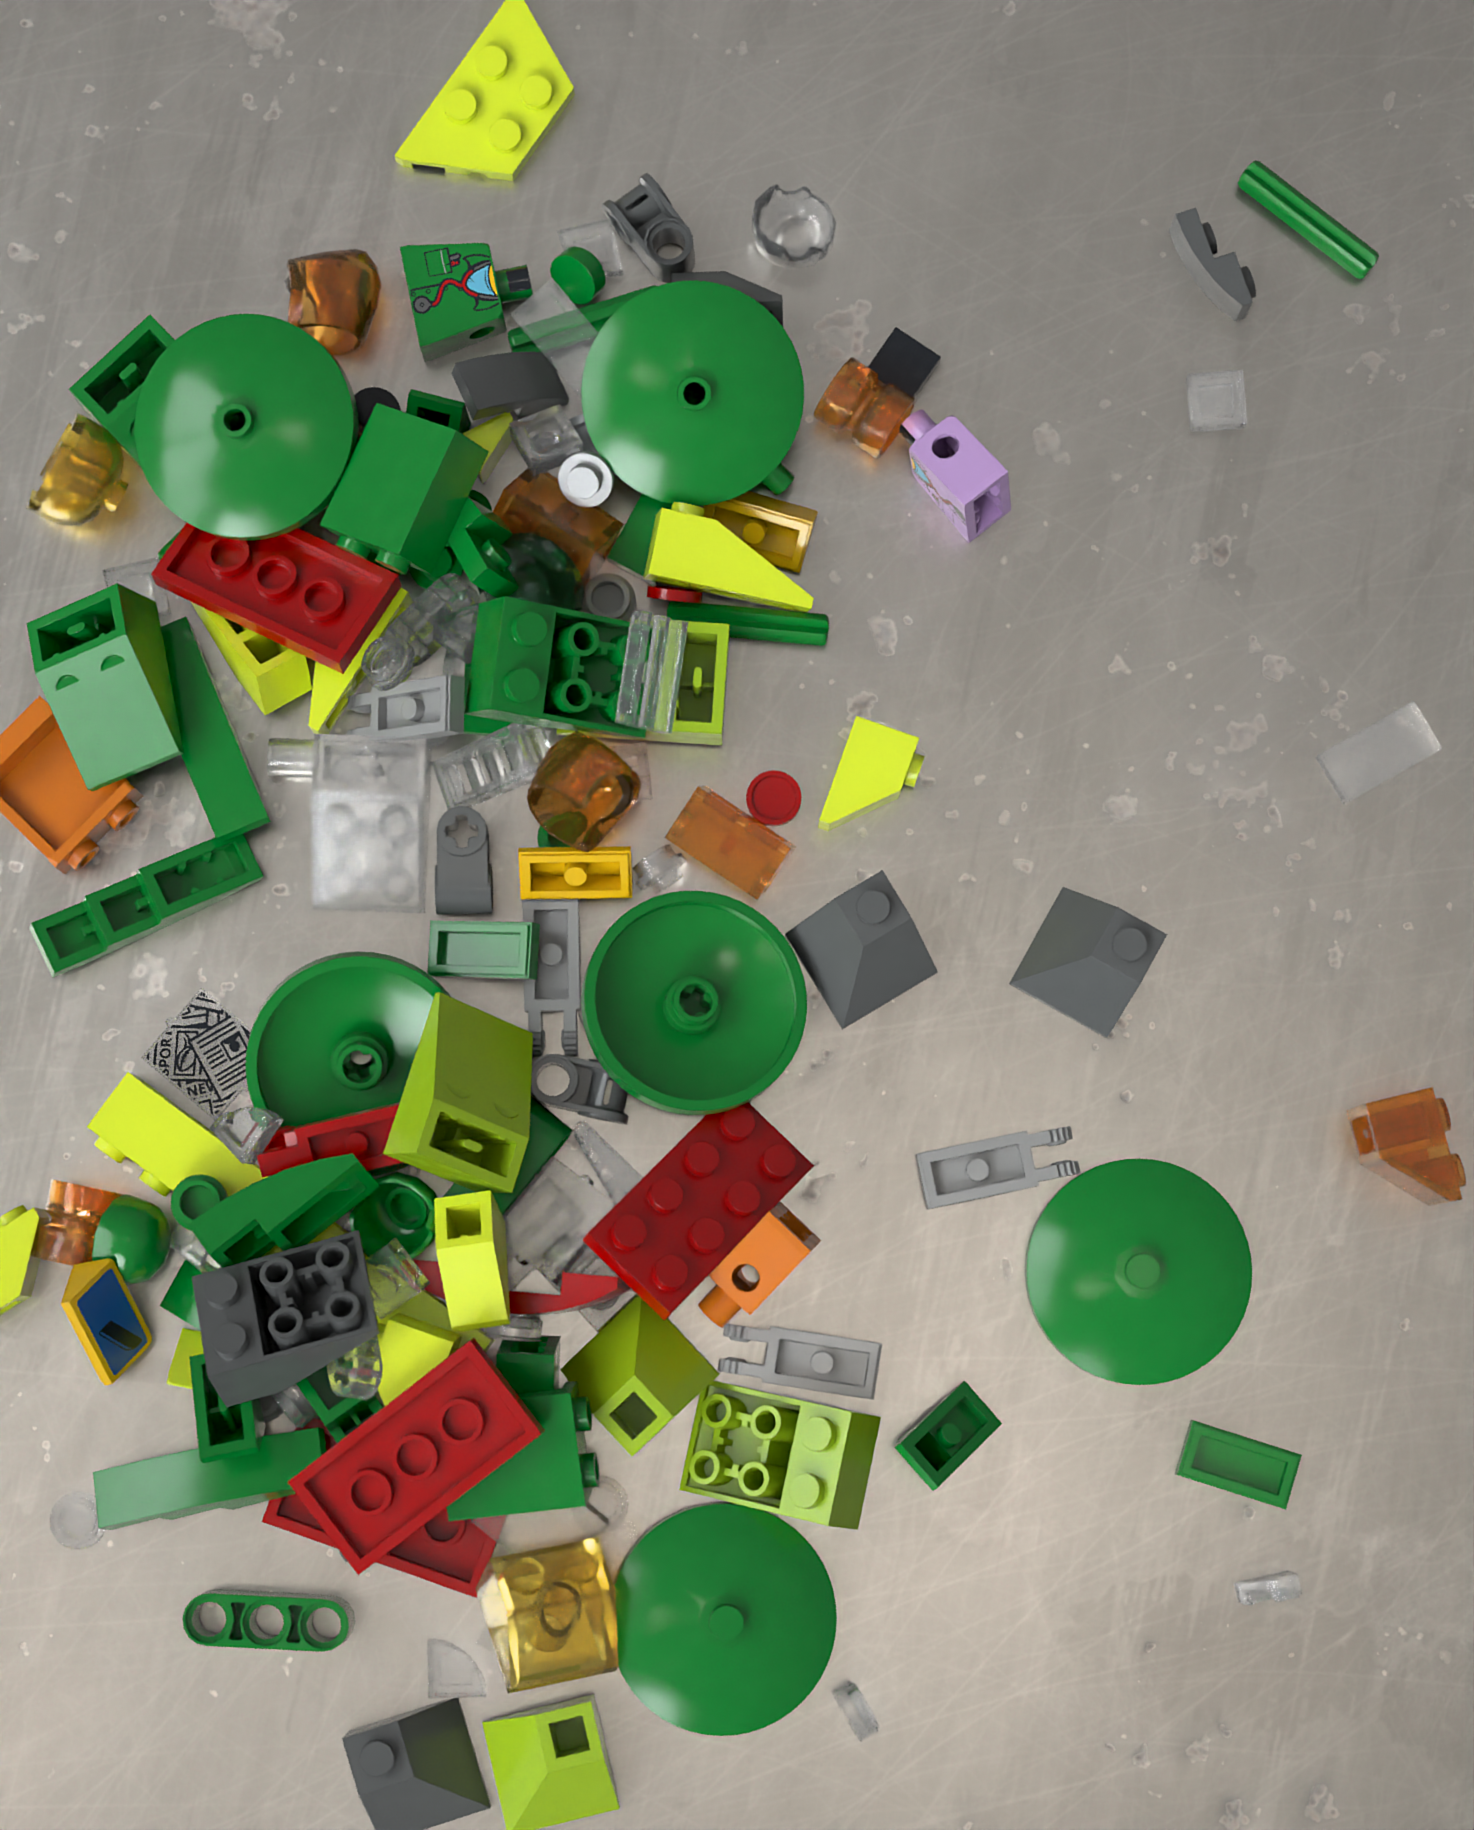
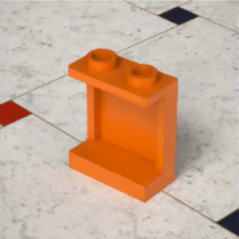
(48, 796)

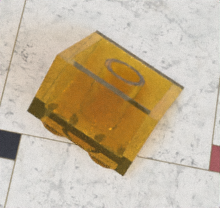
(550, 1614)

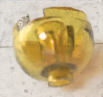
(80, 475)

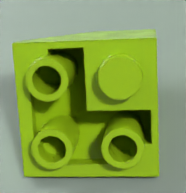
(639, 1374)
(551, 1764)

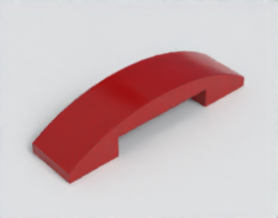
(577, 1292)

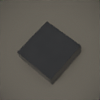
(904, 362)

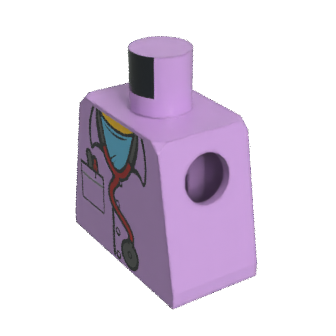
(957, 472)

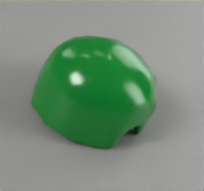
(396, 1209)
(134, 1237)

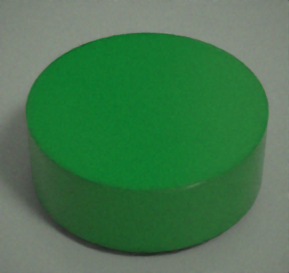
(578, 274)

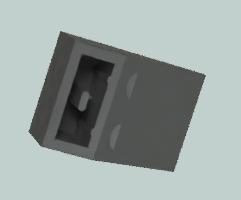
(283, 1316)

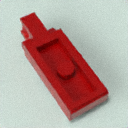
(356, 1133)

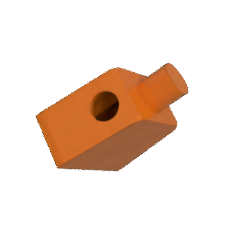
(773, 1250)

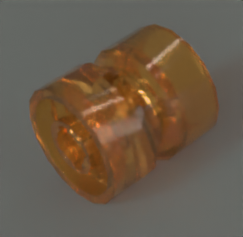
(864, 407)
(73, 1224)

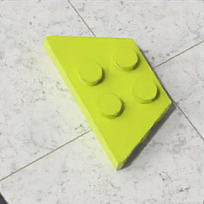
(494, 102)

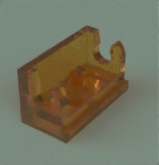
(730, 841)

